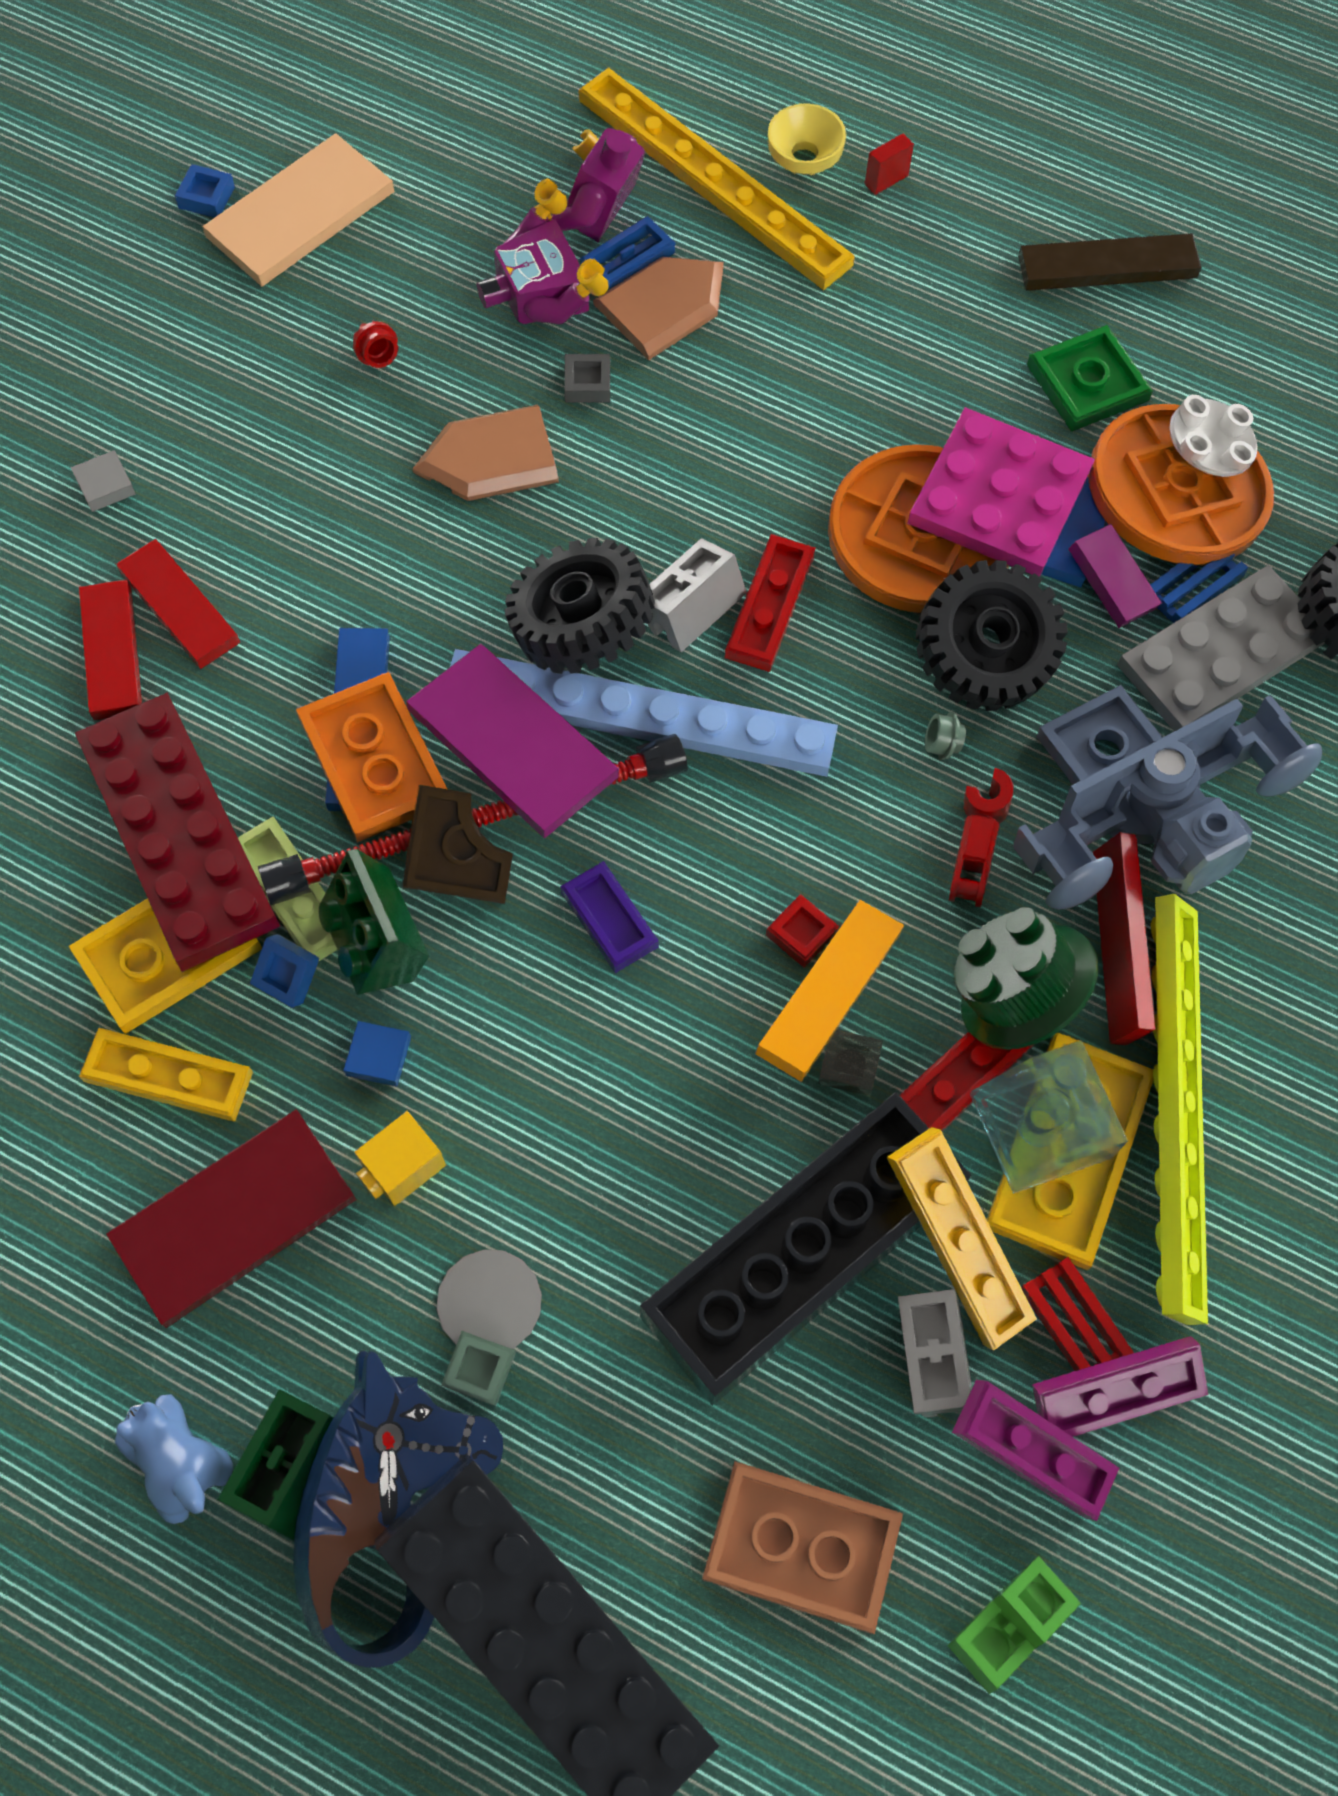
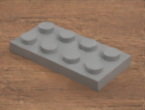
(1220, 649)

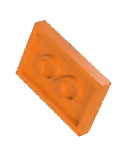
(370, 754)

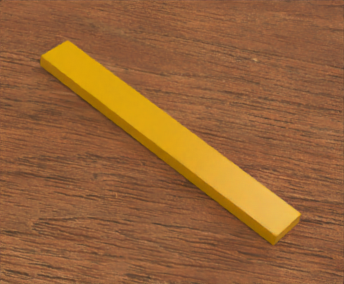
(717, 179)

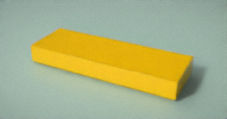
(166, 1074)

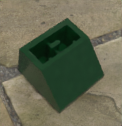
(371, 925)
(277, 1464)

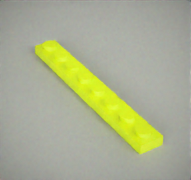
(1179, 1125)

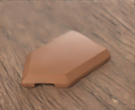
(663, 302)
(491, 454)

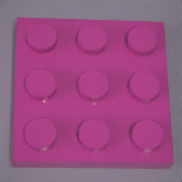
(1001, 491)

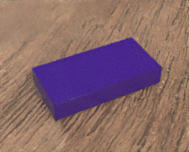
(609, 917)

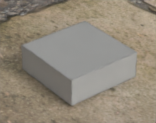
(103, 481)

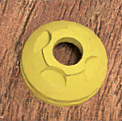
(809, 129)

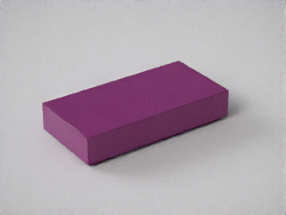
(1114, 576)

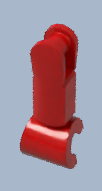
(980, 836)

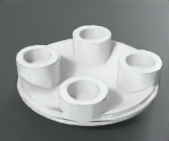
(1214, 436)

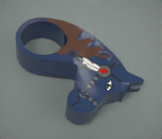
(367, 1468)

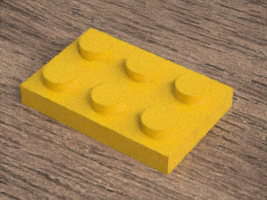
(137, 970)

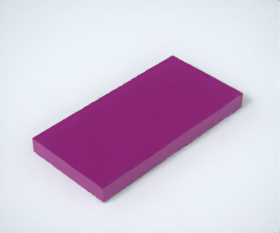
(512, 740)

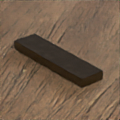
(1109, 261)

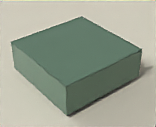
(478, 1368)

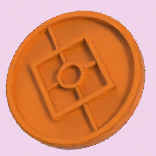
(1166, 502)
(873, 536)

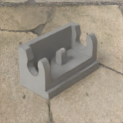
(695, 593)
(935, 1352)

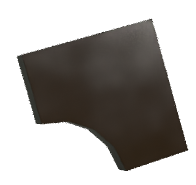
(449, 851)

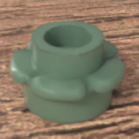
(945, 735)

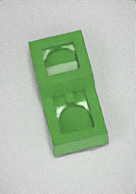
(1014, 1624)

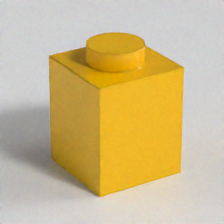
(398, 1160)

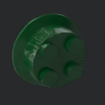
(1023, 978)

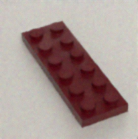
(176, 832)

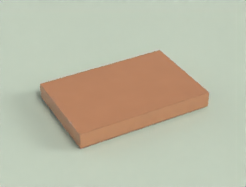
(803, 1547)

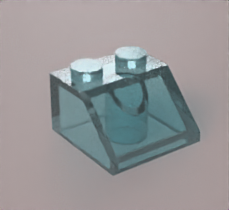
(1049, 1117)

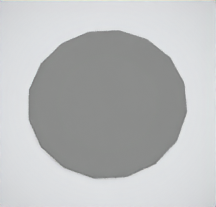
(490, 1298)

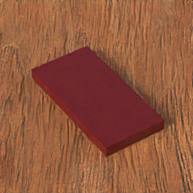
(230, 1218)

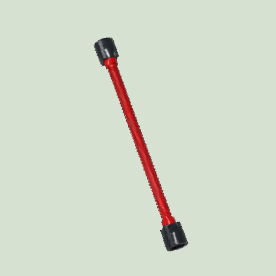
(291, 877)

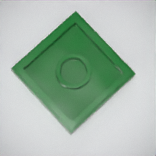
(1089, 378)

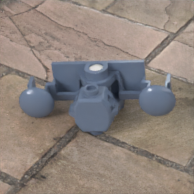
(1156, 791)

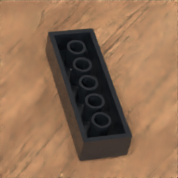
(789, 1256)
(543, 1639)

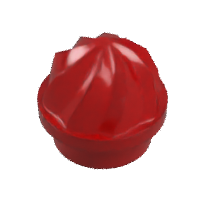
(375, 344)

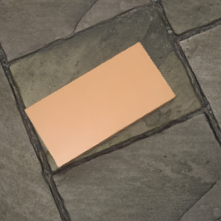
(298, 209)

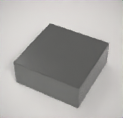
(587, 378)

